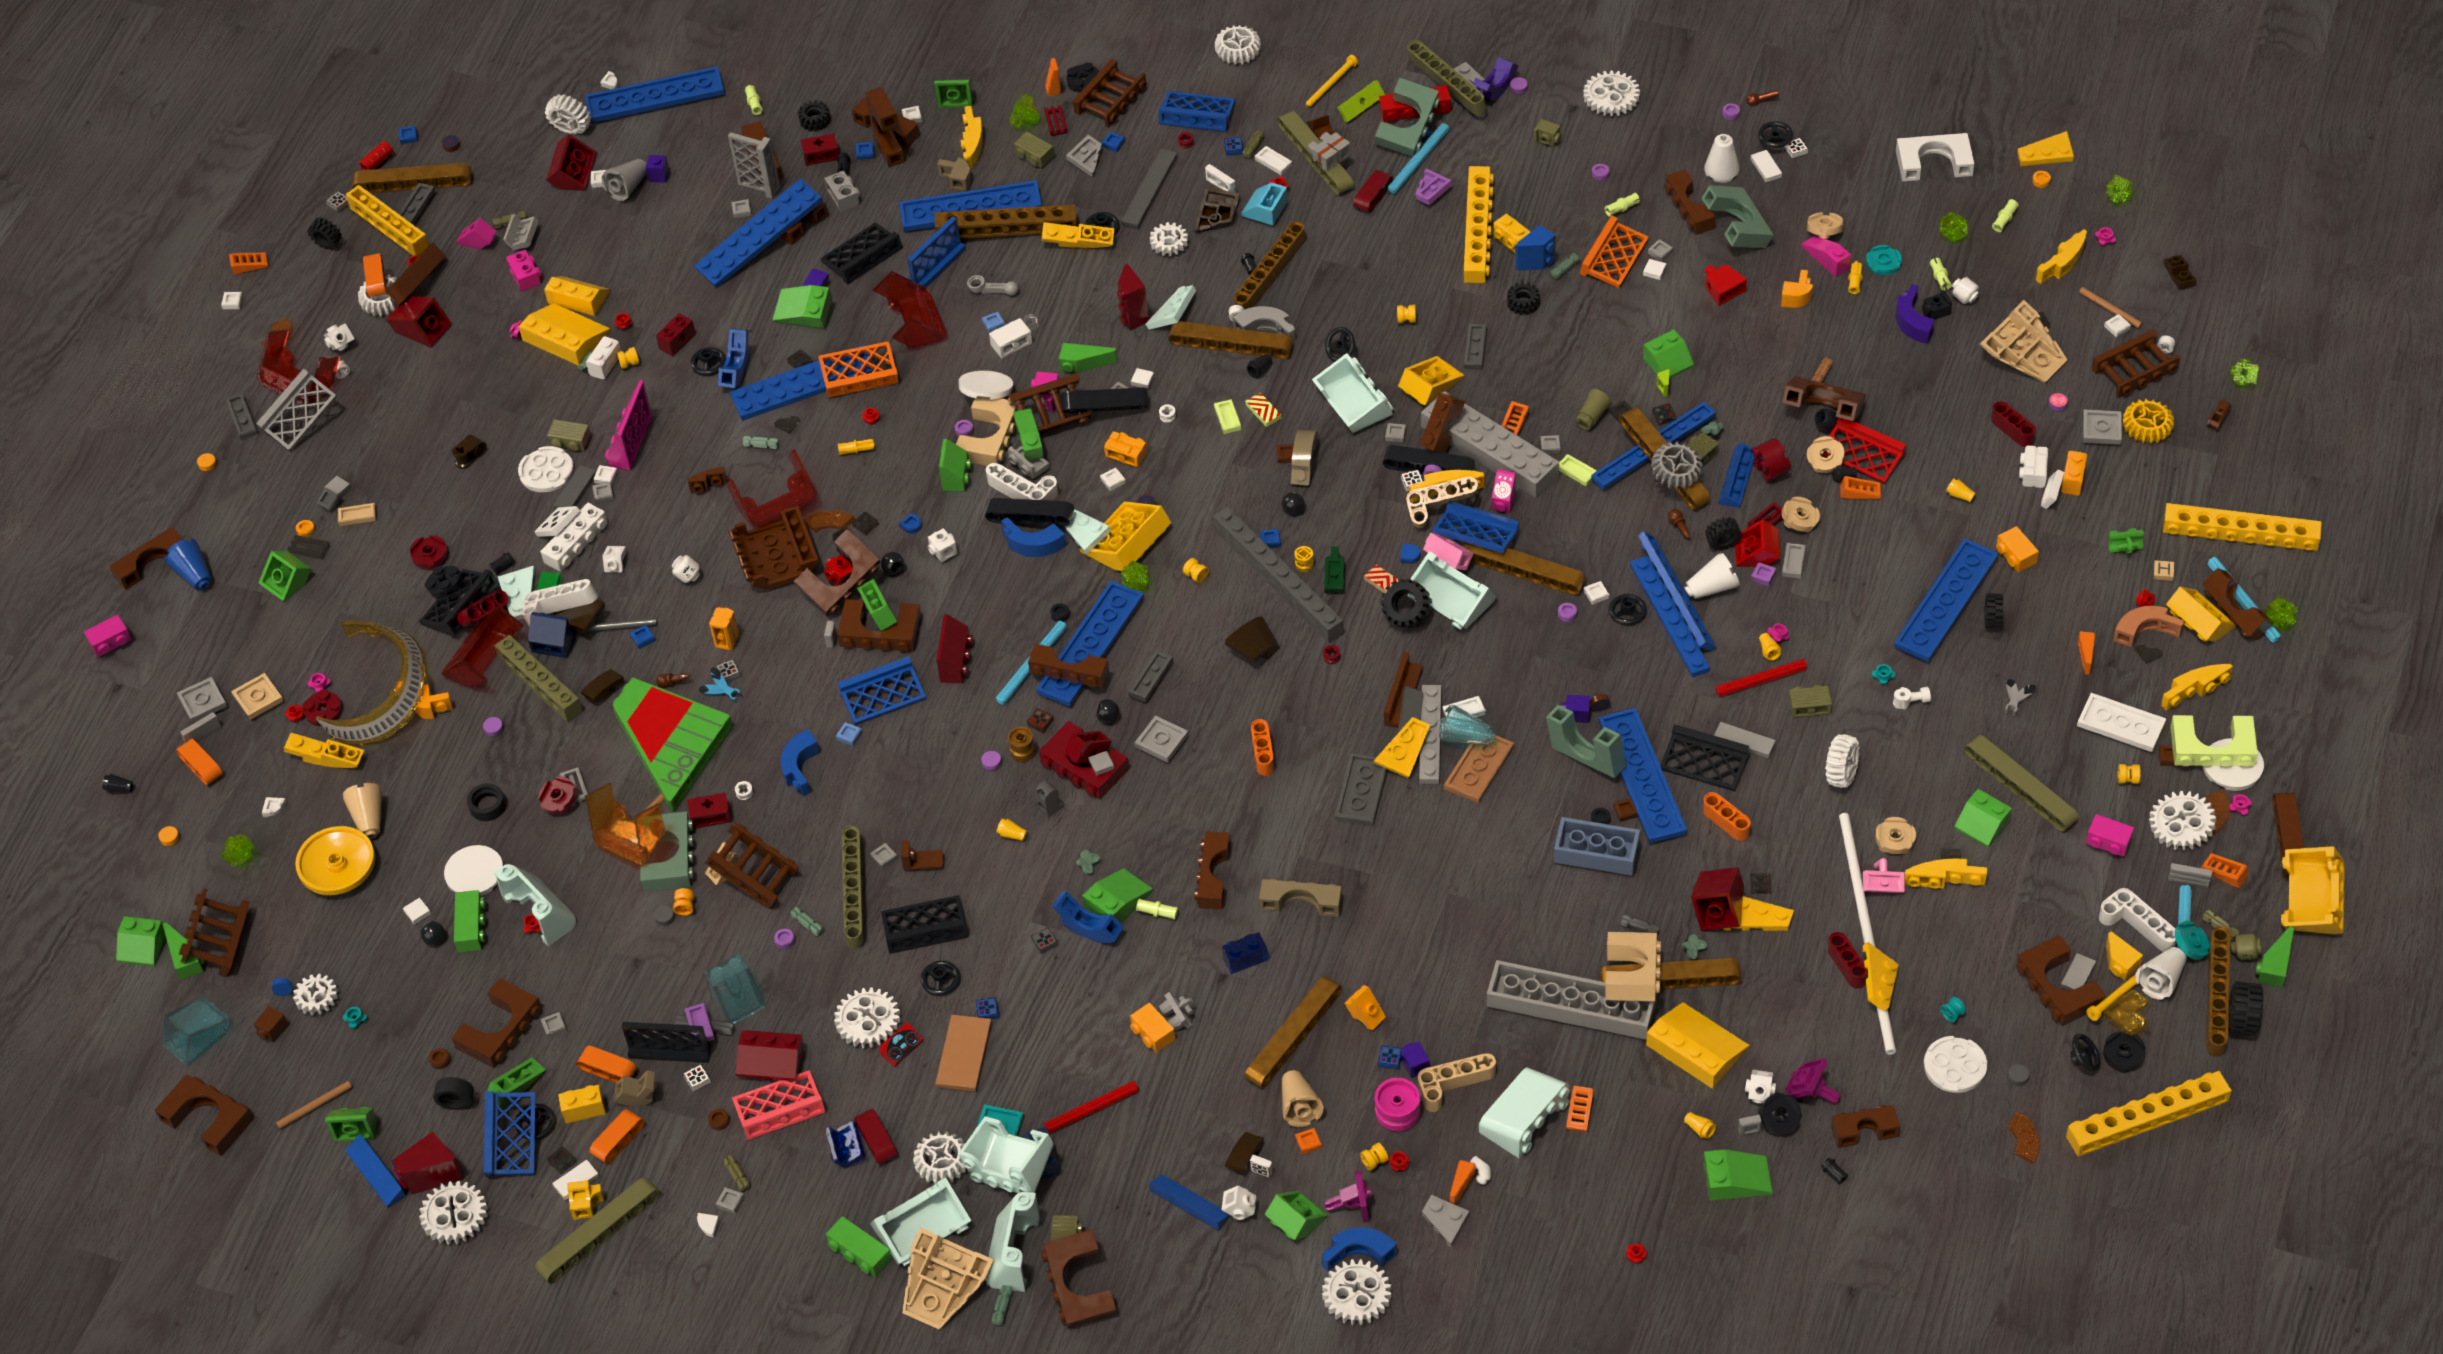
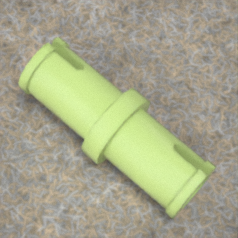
(753, 100)
(1622, 204)
(2005, 215)
(1940, 274)
(1157, 909)

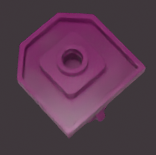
(1808, 1081)
(1352, 1197)

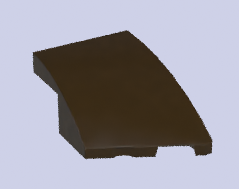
(1216, 208)
(584, 616)
(1253, 640)

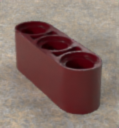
(1372, 191)
(2013, 424)
(476, 611)
(1844, 952)
(875, 1136)

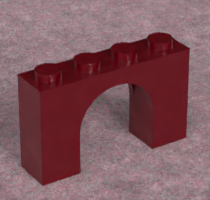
(1053, 756)

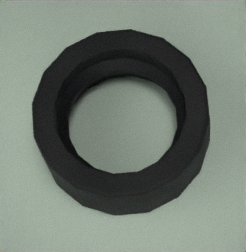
(489, 813)
(453, 1093)

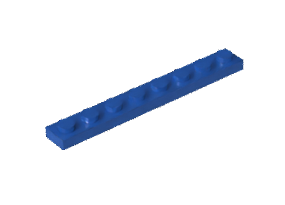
(1636, 457)
(1674, 587)
(1669, 617)

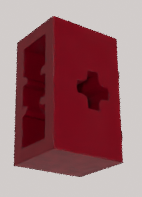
(819, 149)
(675, 334)
(1086, 745)
(709, 810)

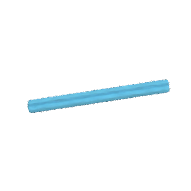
(1418, 158)
(2245, 601)
(1023, 672)

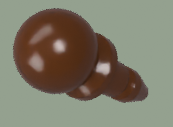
(1676, 517)
(664, 681)

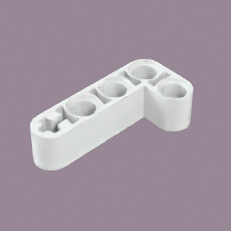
(1019, 487)
(558, 598)
(2161, 936)

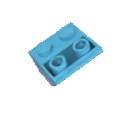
(1266, 203)

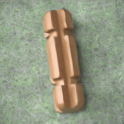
(1822, 370)

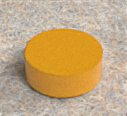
(2041, 179)
(206, 462)
(305, 528)
(168, 836)

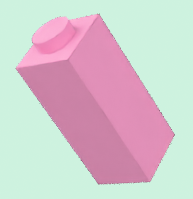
(1448, 551)

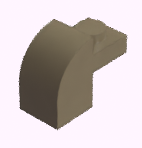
(957, 172)
(634, 1091)

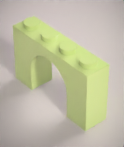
(2190, 751)

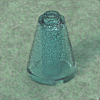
(1464, 728)

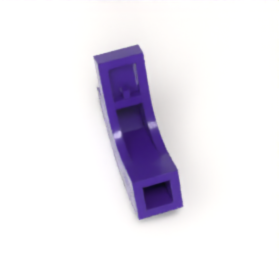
(1498, 80)
(1909, 321)

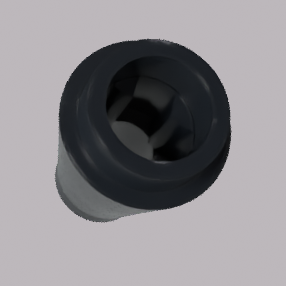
(1259, 365)
(114, 783)

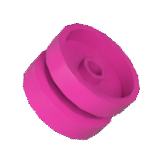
(1397, 1104)

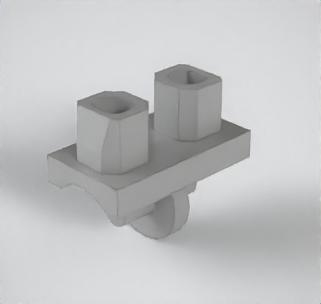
(1172, 1005)

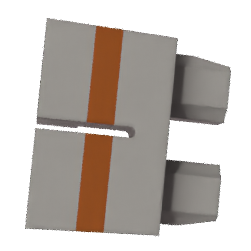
(1330, 150)

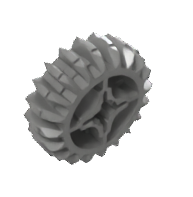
(1667, 458)

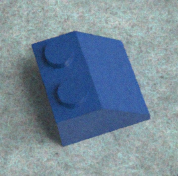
(1535, 250)

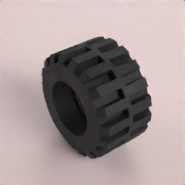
(1417, 614)
(2245, 1008)

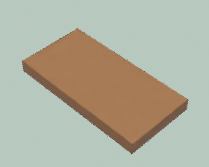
(1478, 768)
(963, 1053)

